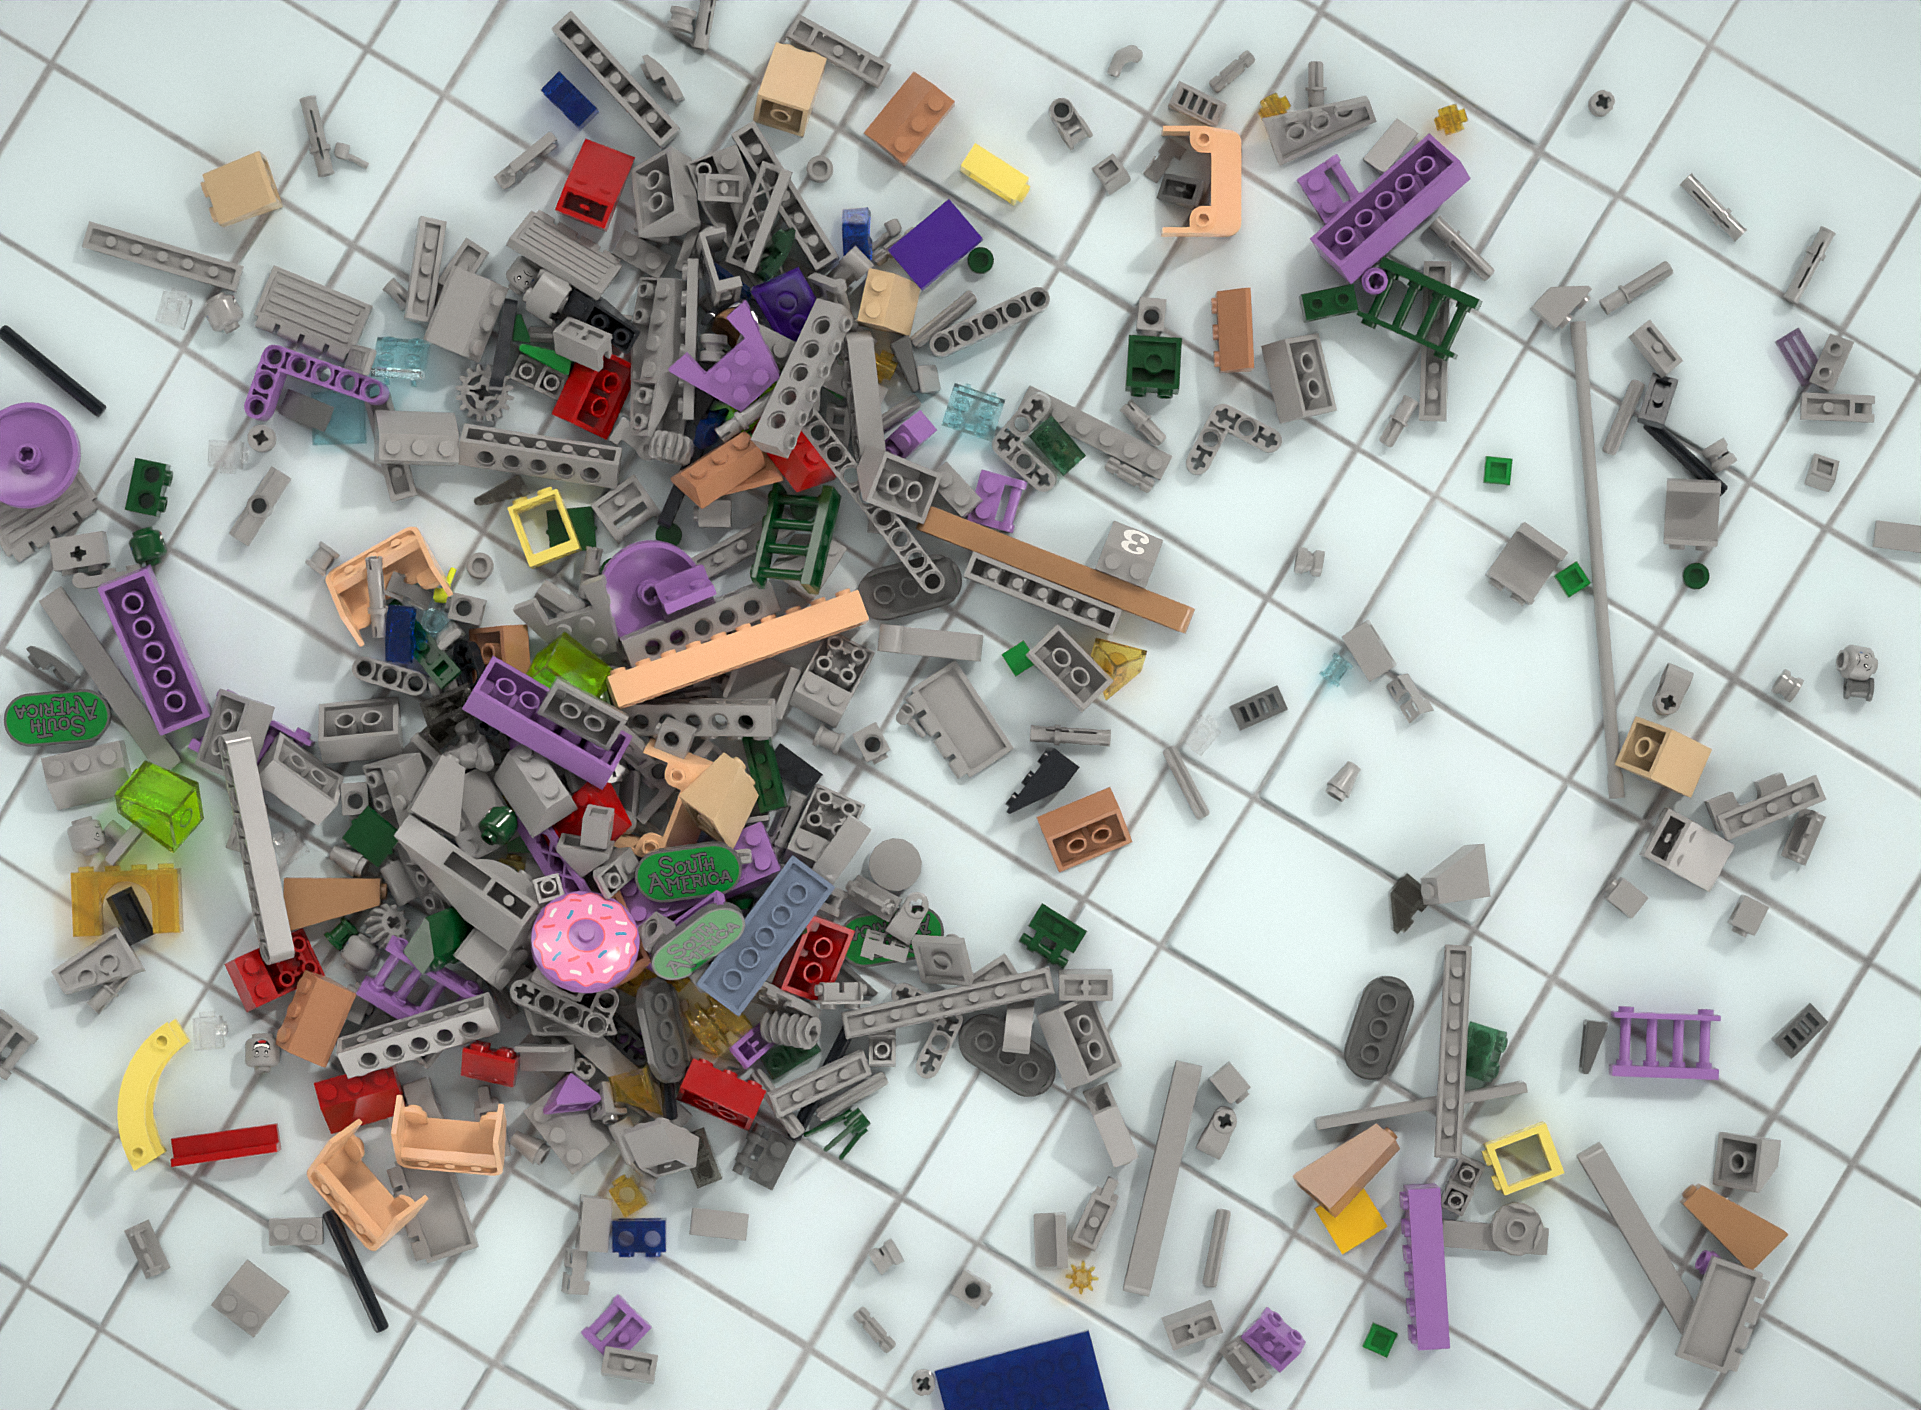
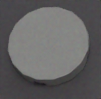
(895, 864)
(1516, 1228)

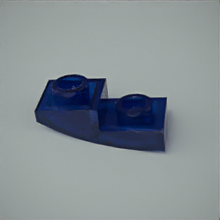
(857, 230)
(706, 428)
(399, 634)

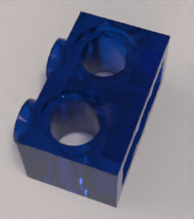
(569, 100)
(639, 1228)

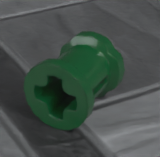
(341, 933)

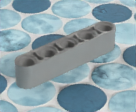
(997, 311)
(862, 392)

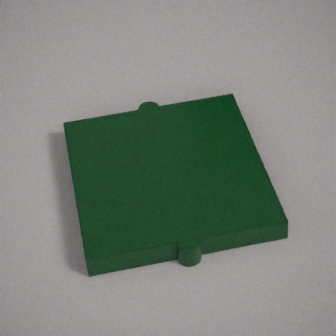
(583, 524)
(371, 836)

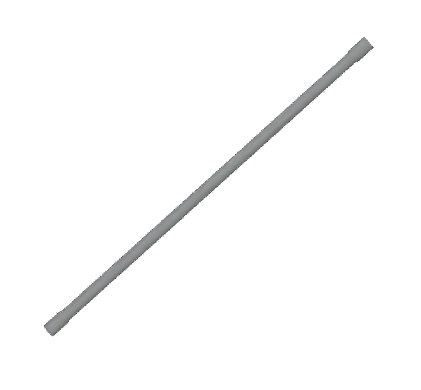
(1579, 345)

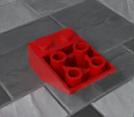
(595, 185)
(262, 983)
(490, 1064)

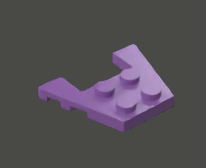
(740, 373)

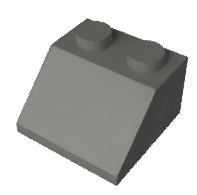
(250, 1298)

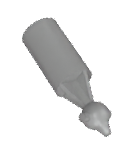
(398, 880)
(617, 1131)

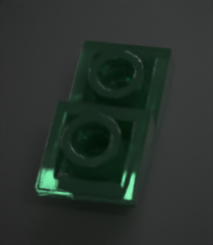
(780, 249)
(784, 1058)

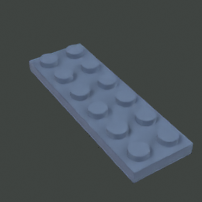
(767, 935)

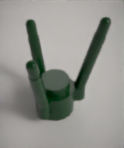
(855, 1122)

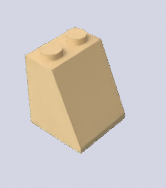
(789, 89)
(241, 190)
(888, 303)
(1663, 756)
(721, 799)

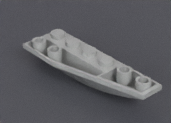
(728, 214)
(655, 350)
(393, 787)
(469, 886)

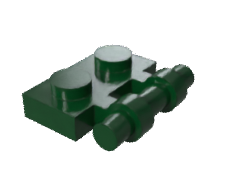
(1056, 928)

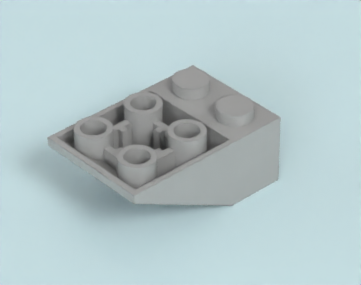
(831, 678)
(819, 824)
(1687, 849)

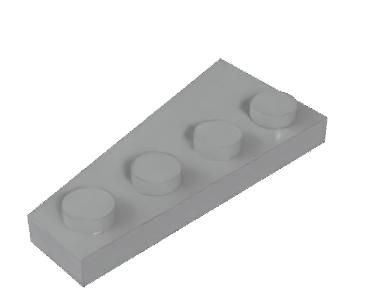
(1311, 128)

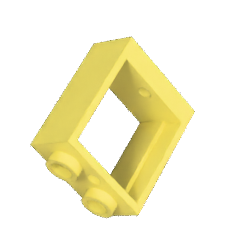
(995, 175)
(552, 554)
(1548, 1148)

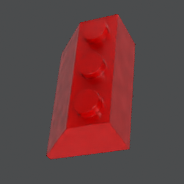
(594, 397)
(804, 465)
(595, 796)
(813, 958)
(721, 1094)
(359, 1097)

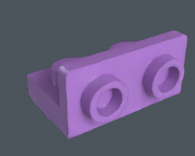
(684, 589)
(1274, 1339)

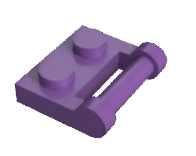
(1321, 191)
(990, 490)
(624, 1334)

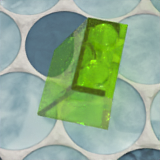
(571, 662)
(161, 804)

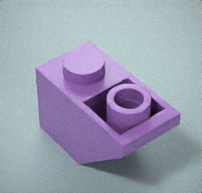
(910, 435)

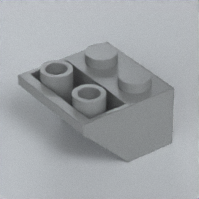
(662, 1147)

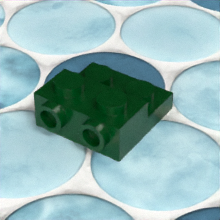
(1153, 366)

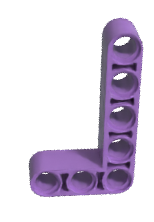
(311, 374)

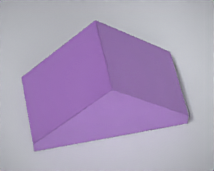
(750, 1047)
(570, 1096)

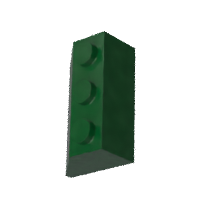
(437, 940)

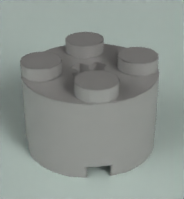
(548, 297)

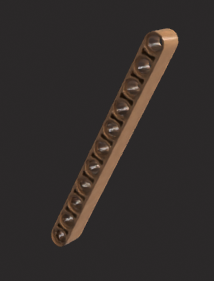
(1057, 569)

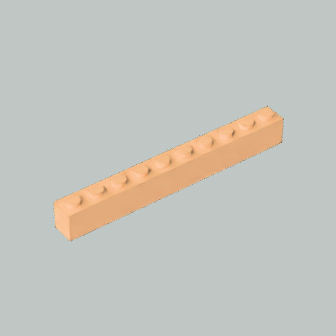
(737, 649)

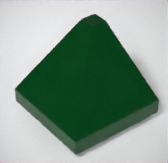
(520, 331)

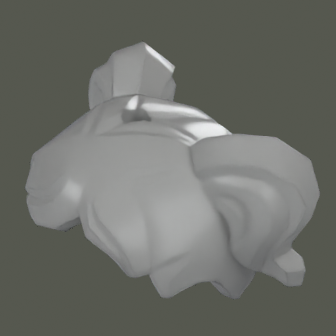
(473, 754)

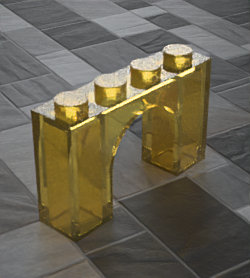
(91, 887)

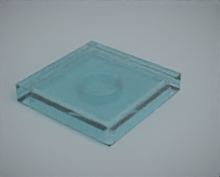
(346, 421)

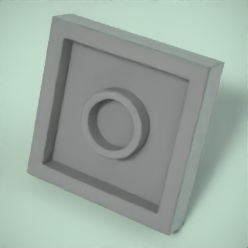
(942, 960)

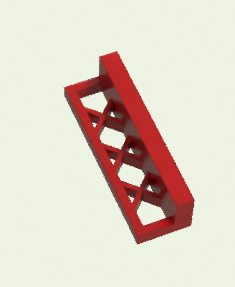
(225, 1144)

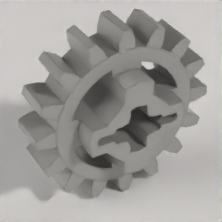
(482, 405)

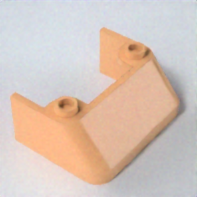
(1224, 214)
(403, 553)
(681, 827)
(448, 1143)
(357, 1193)

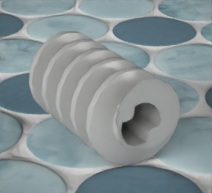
(790, 1029)

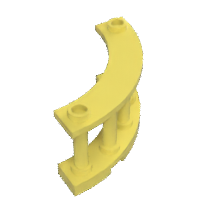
(138, 1092)

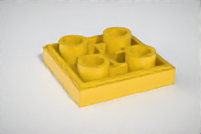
(1354, 1224)

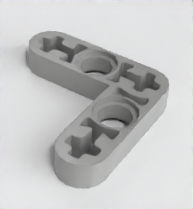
(1221, 431)
(1018, 447)
(953, 1027)

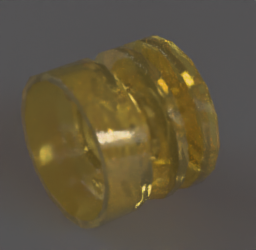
(715, 1024)

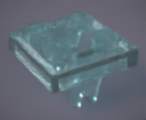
(401, 359)
(973, 412)

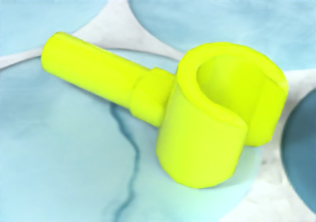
(439, 593)

